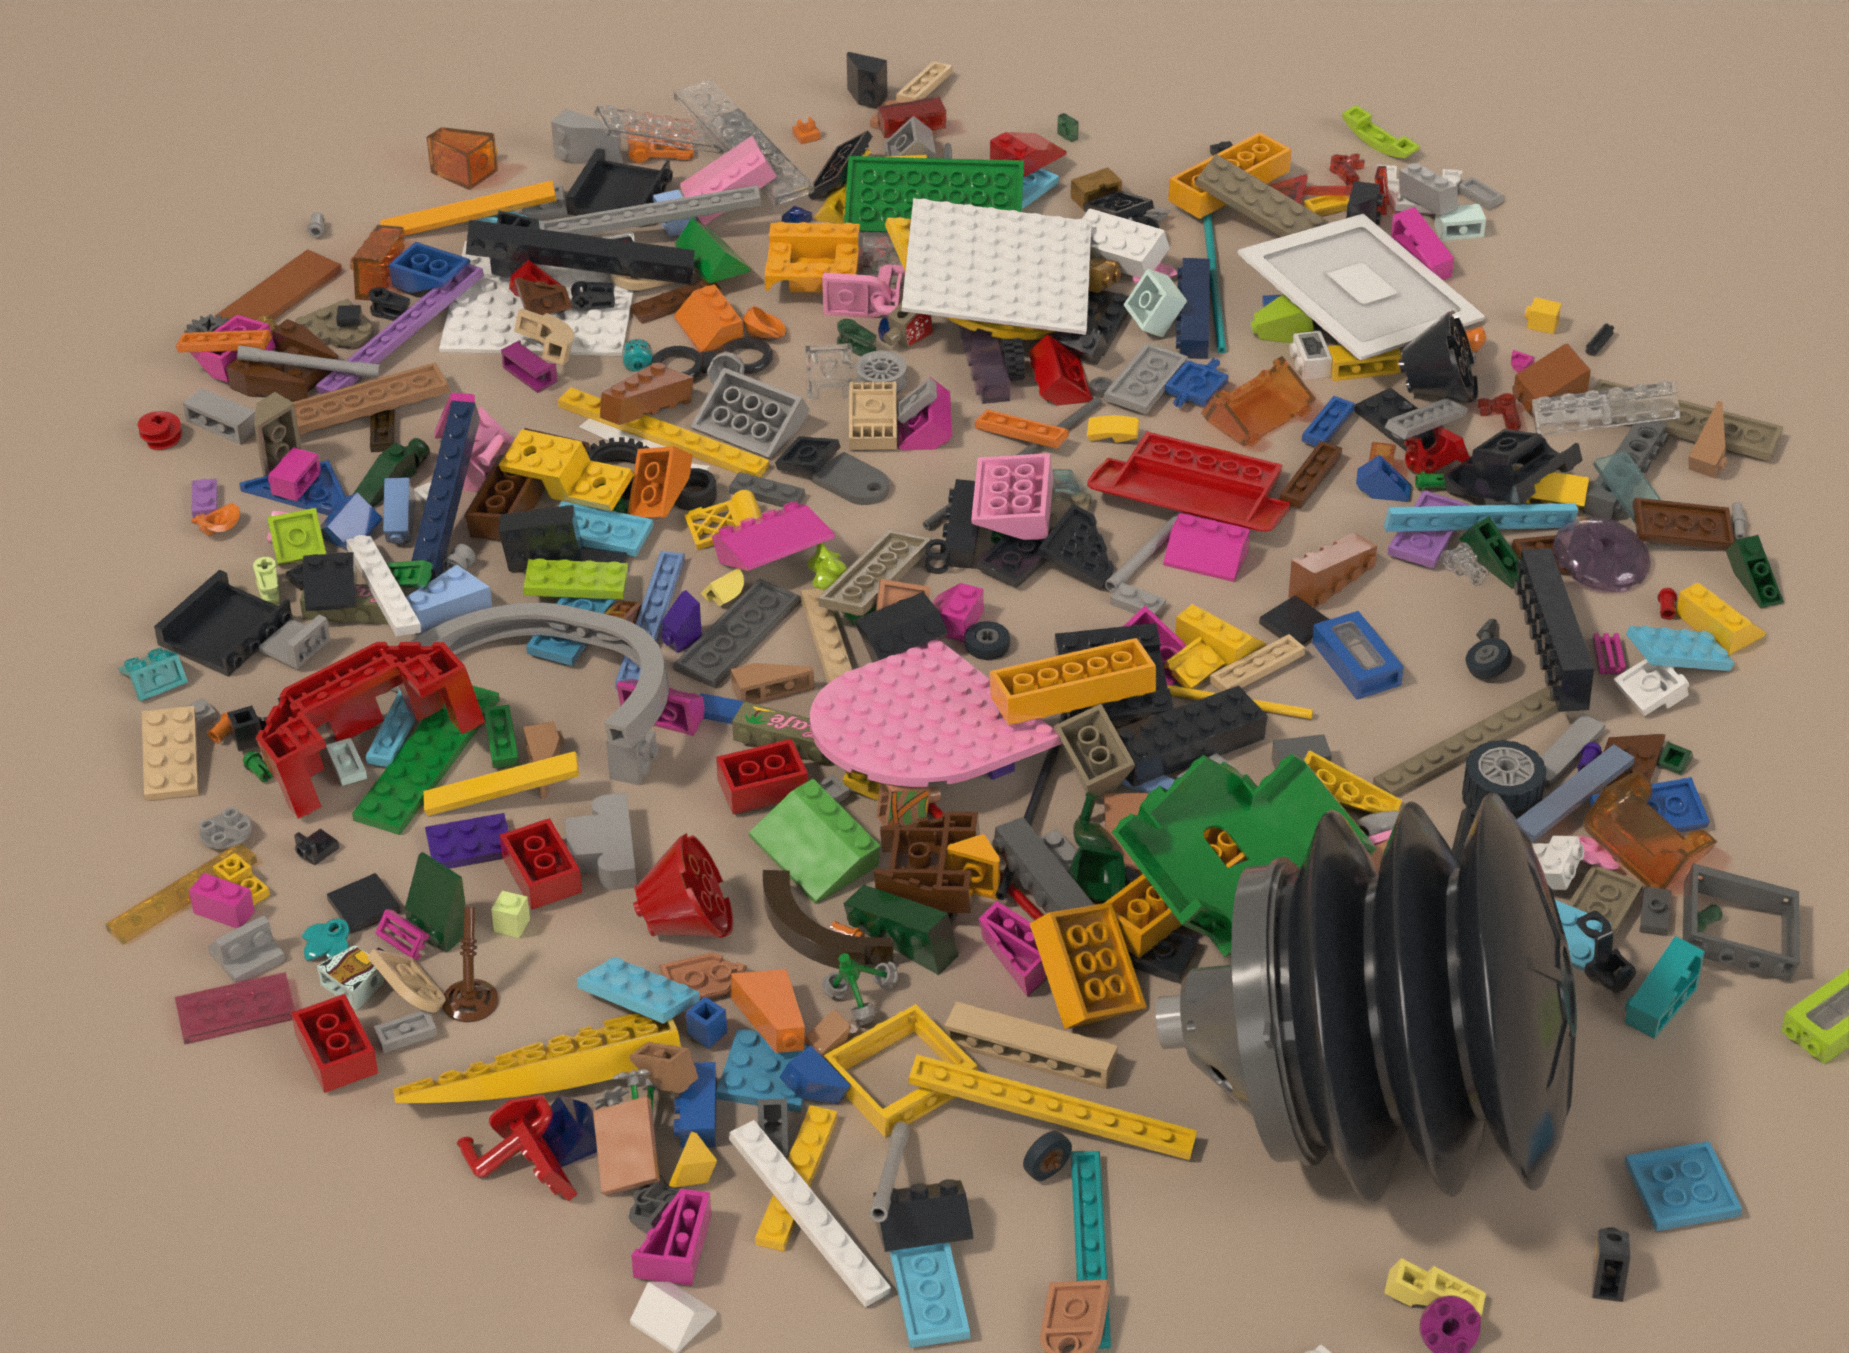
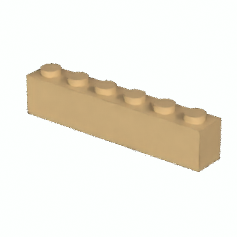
(1032, 1045)

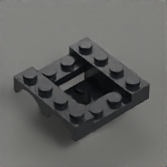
(1490, 470)
(1130, 708)

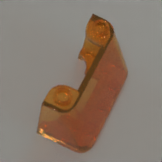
(1260, 404)
(1641, 836)

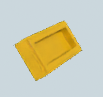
(1327, 204)

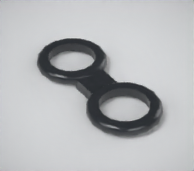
(703, 359)

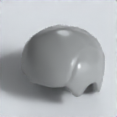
(726, 360)

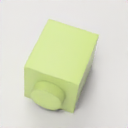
(510, 914)

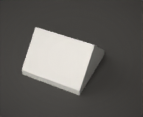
(670, 1315)

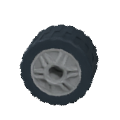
(1506, 770)

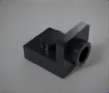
(316, 846)

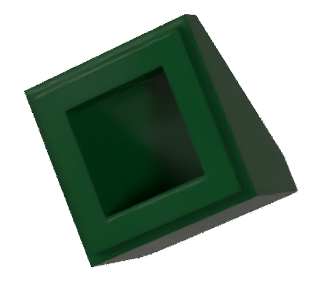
(1675, 758)

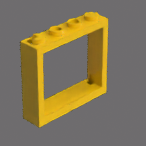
(881, 1036)

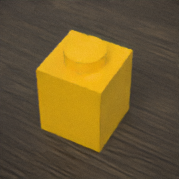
(1543, 315)

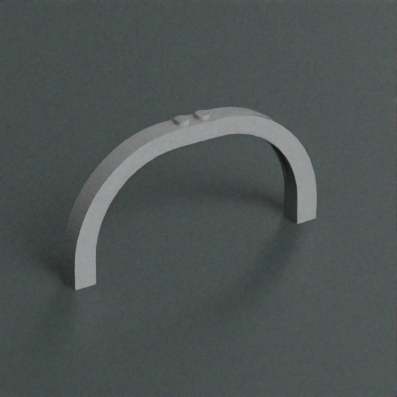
(646, 701)

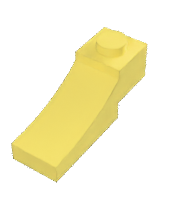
(1416, 1286)

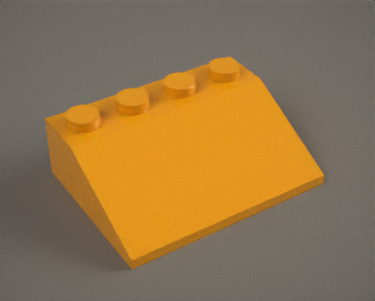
(1087, 965)

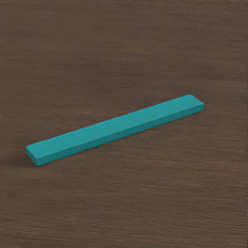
(1089, 1224)

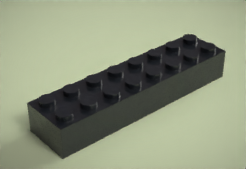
(1554, 630)

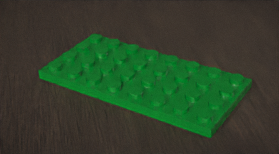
(886, 186)

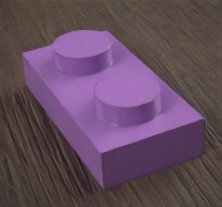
(204, 496)

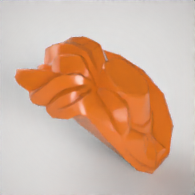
(218, 520)

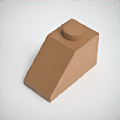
(669, 1066)

